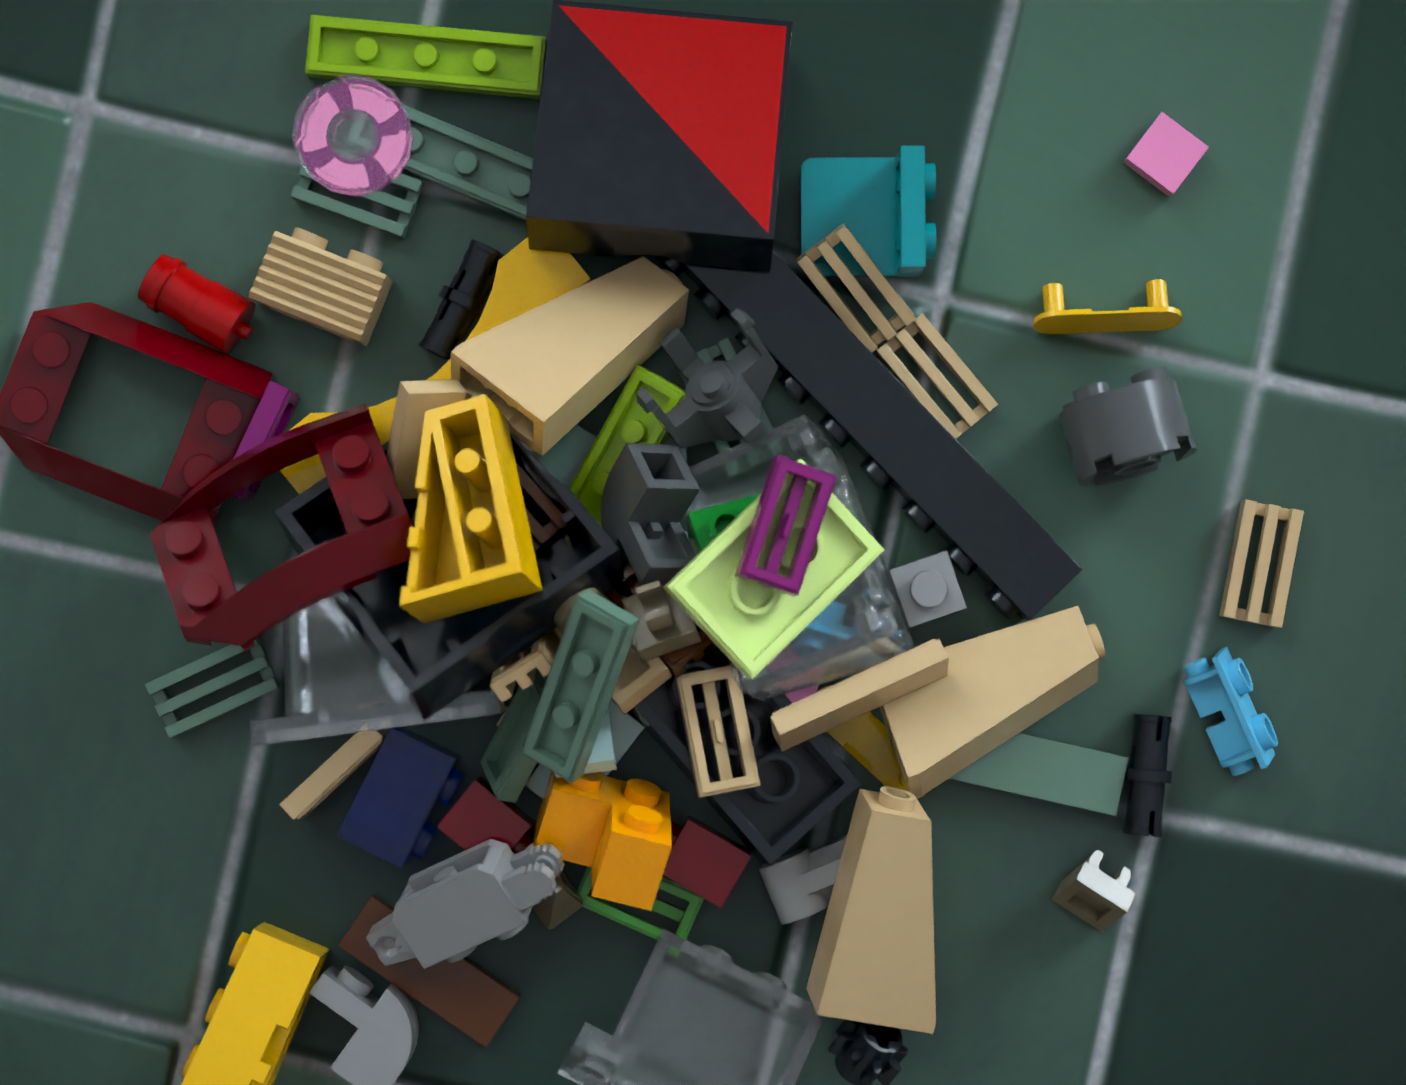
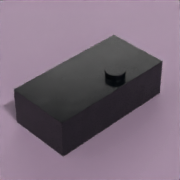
(795, 784)

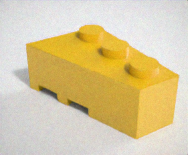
(471, 516)
(257, 1010)

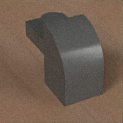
(644, 509)

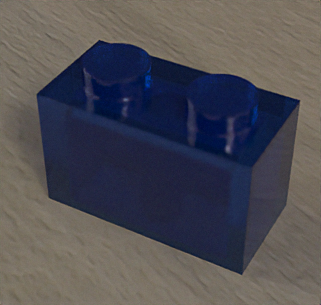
(400, 797)

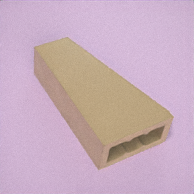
(571, 351)
(991, 694)
(879, 921)

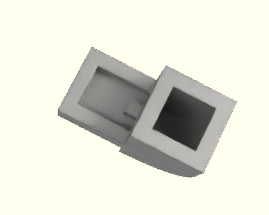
(385, 1026)

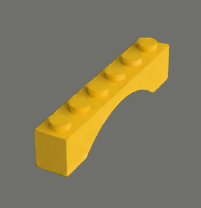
(521, 283)

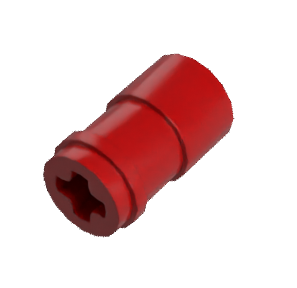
(200, 305)

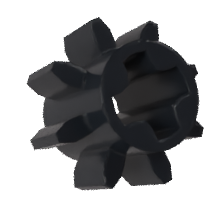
(868, 1052)

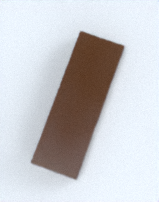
(455, 991)

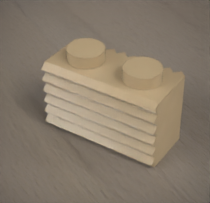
(321, 286)

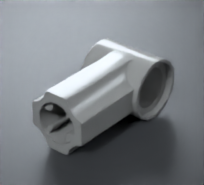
(802, 880)

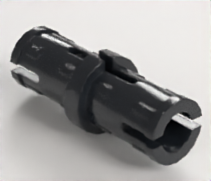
(462, 300)
(1147, 775)

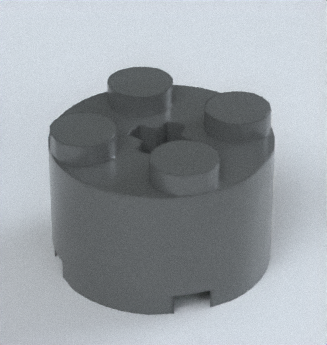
(1126, 428)

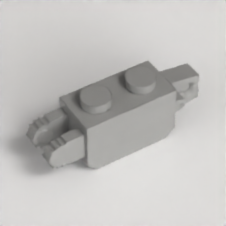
(466, 903)

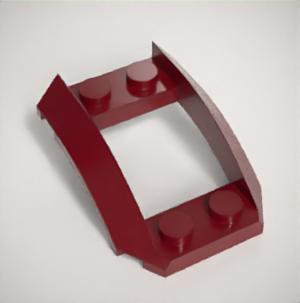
(45, 373)
(368, 504)

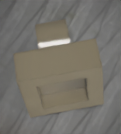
(662, 622)
(1095, 894)

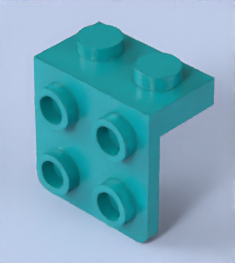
(878, 203)

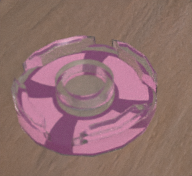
(353, 135)

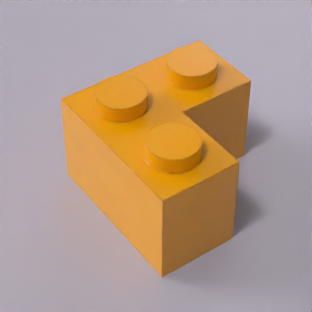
(614, 829)

